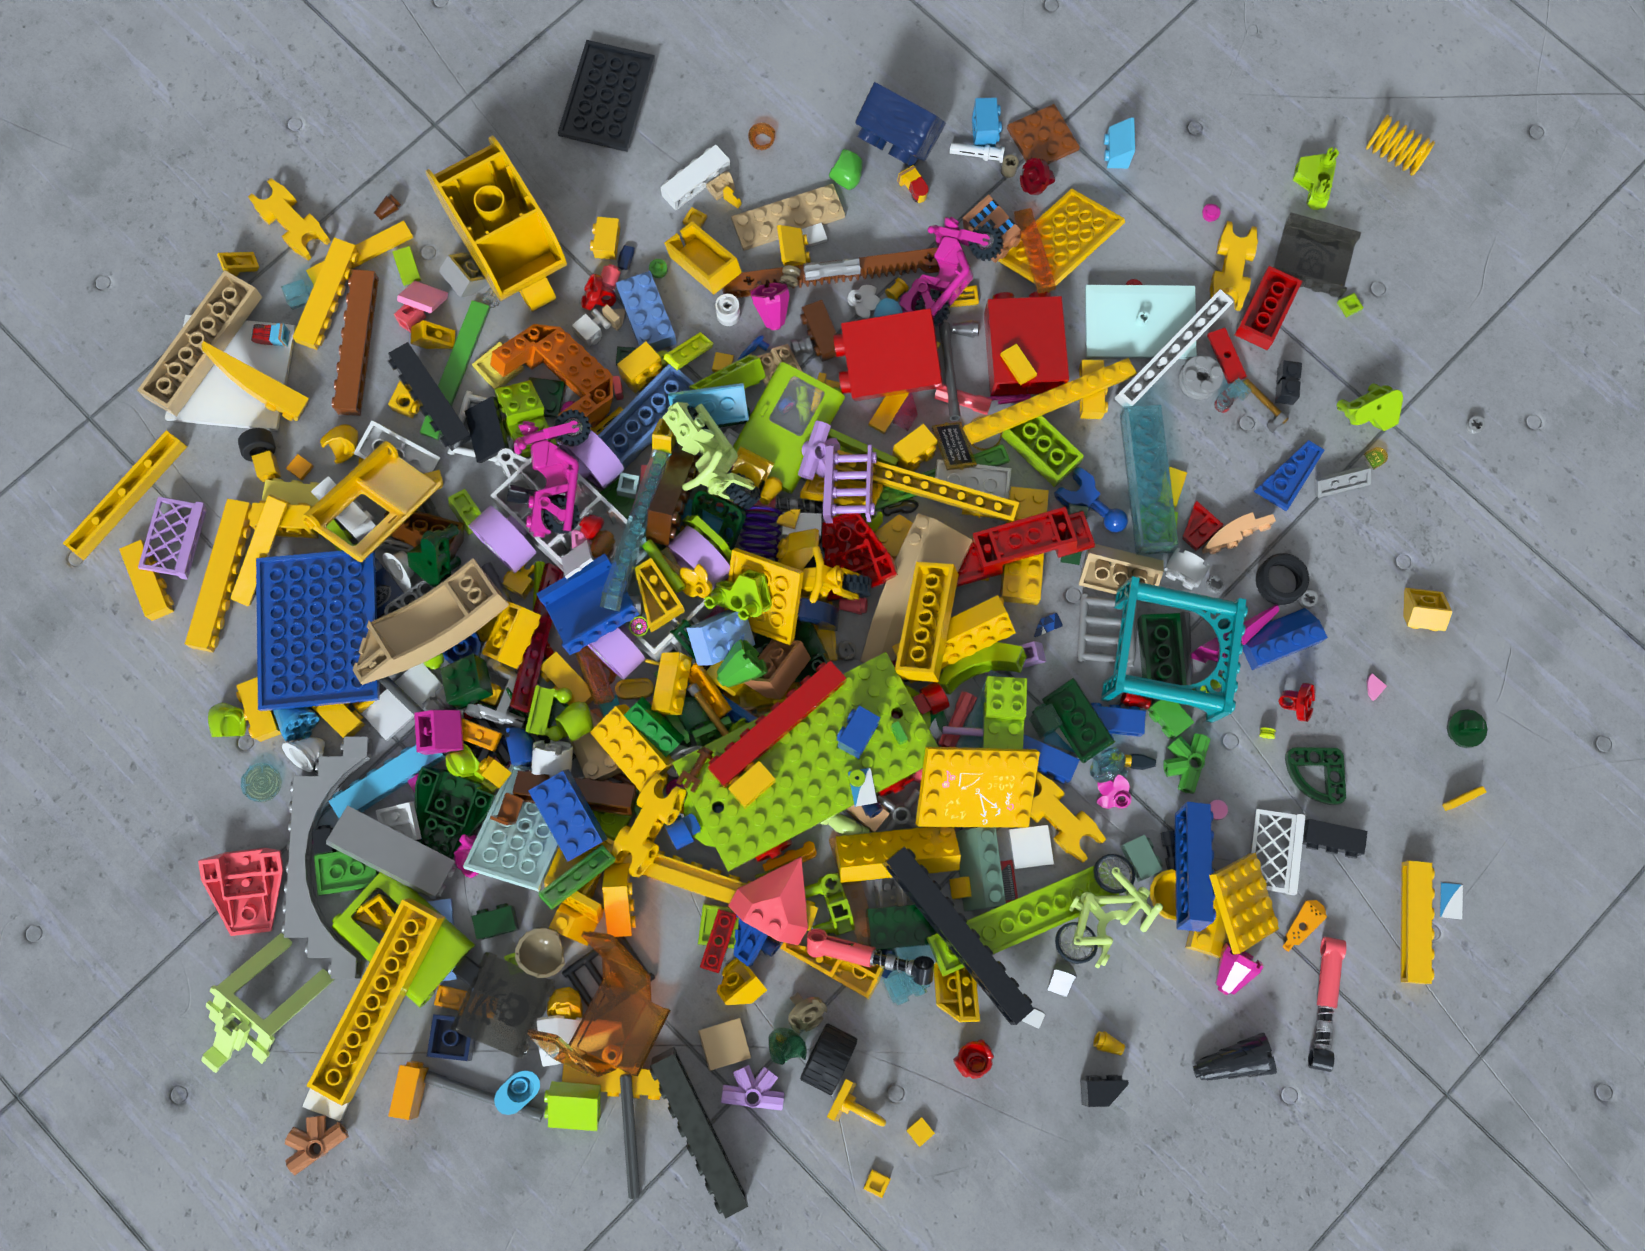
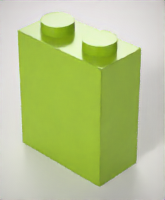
(573, 1106)

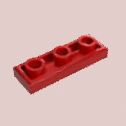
(1223, 346)
(714, 953)

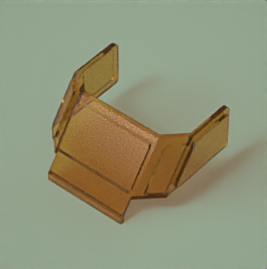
(619, 1021)

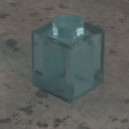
(296, 293)

